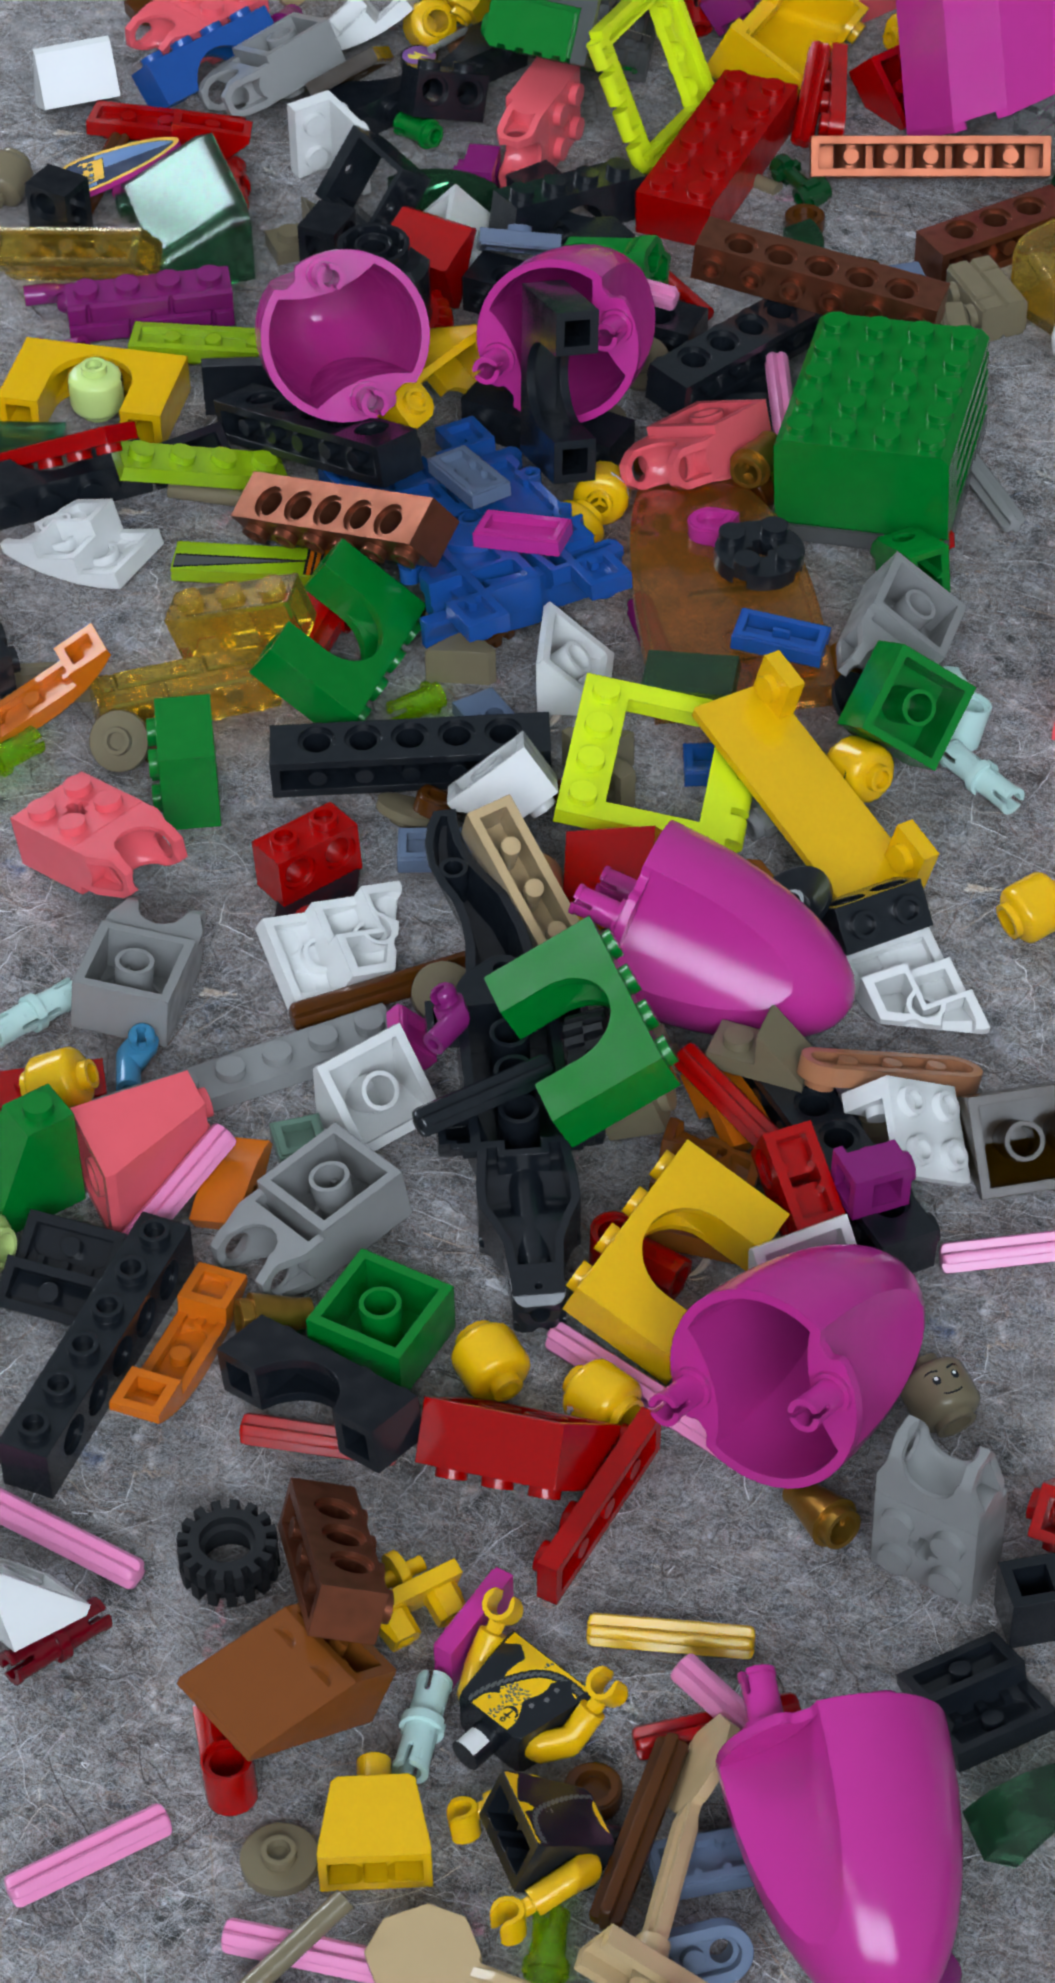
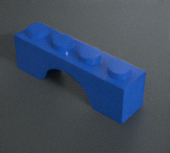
(174, 76)

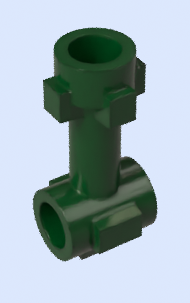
(806, 191)

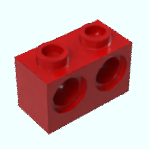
(306, 854)
(796, 1176)

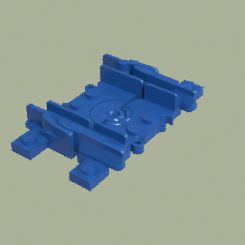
(495, 589)

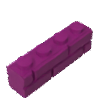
(111, 306)

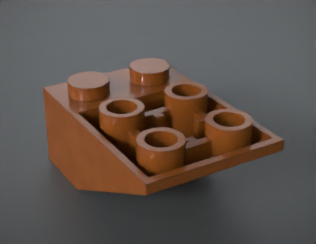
(287, 1687)

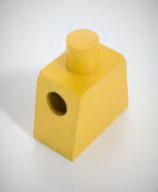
(374, 1831)

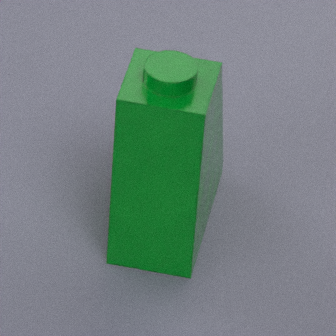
(38, 1157)

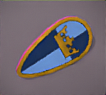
(118, 164)

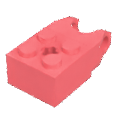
(179, 18)
(541, 116)
(694, 444)
(94, 836)

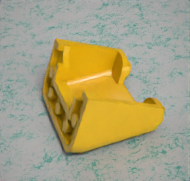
(778, 35)
(446, 370)

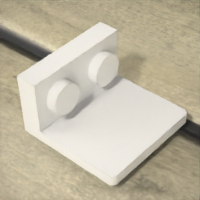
(318, 131)
(921, 1120)

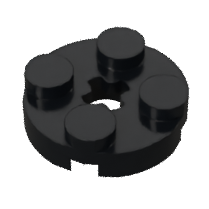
(739, 550)

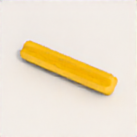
(671, 1636)

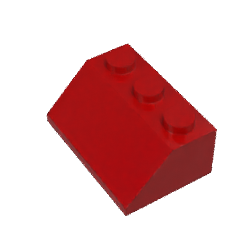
(512, 1445)

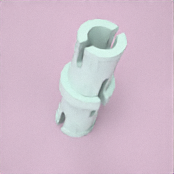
(982, 777)
(35, 1011)
(422, 1725)

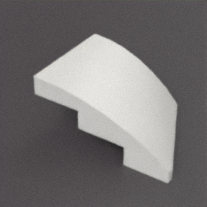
(360, 20)
(85, 545)
(333, 942)
(915, 986)

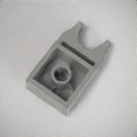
(274, 64)
(899, 607)
(137, 972)
(314, 1212)
(938, 1514)

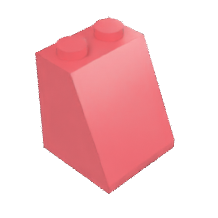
(136, 1142)

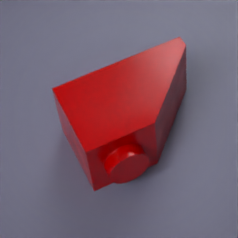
(881, 86)
(229, 132)

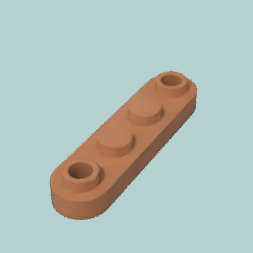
(850, 1068)

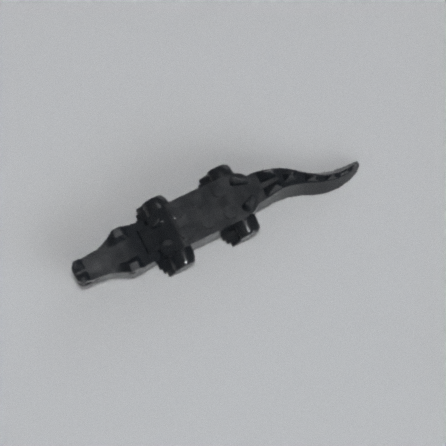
(519, 1156)

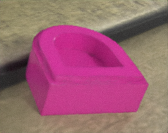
(705, 524)

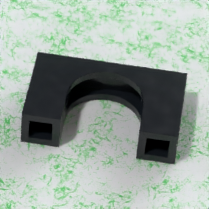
(555, 326)

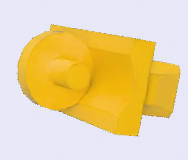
(434, 1589)

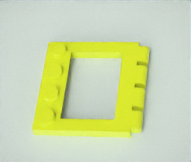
(684, 60)
(594, 752)

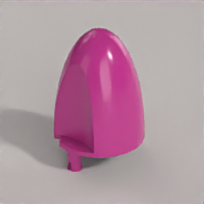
(625, 325)
(342, 334)
(719, 939)
(796, 1361)
(849, 1829)

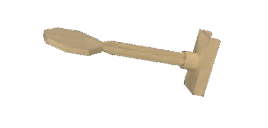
(429, 1947)
(616, 1954)

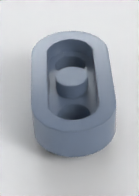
(692, 1944)

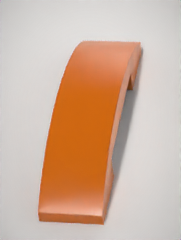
(58, 686)
(184, 1348)

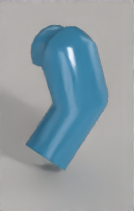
(135, 1055)

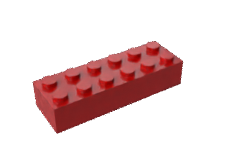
(716, 156)

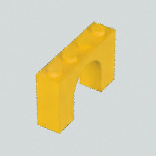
(152, 381)
(690, 1196)

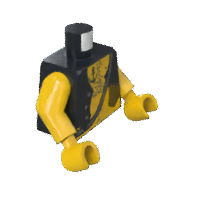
(522, 1701)
(545, 1838)

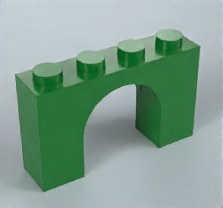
(382, 620)
(627, 1063)

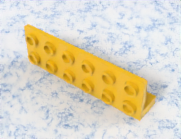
(803, 787)

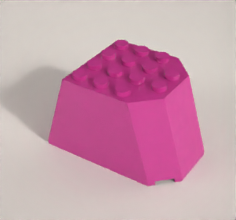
(973, 60)

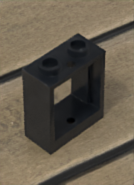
(363, 152)

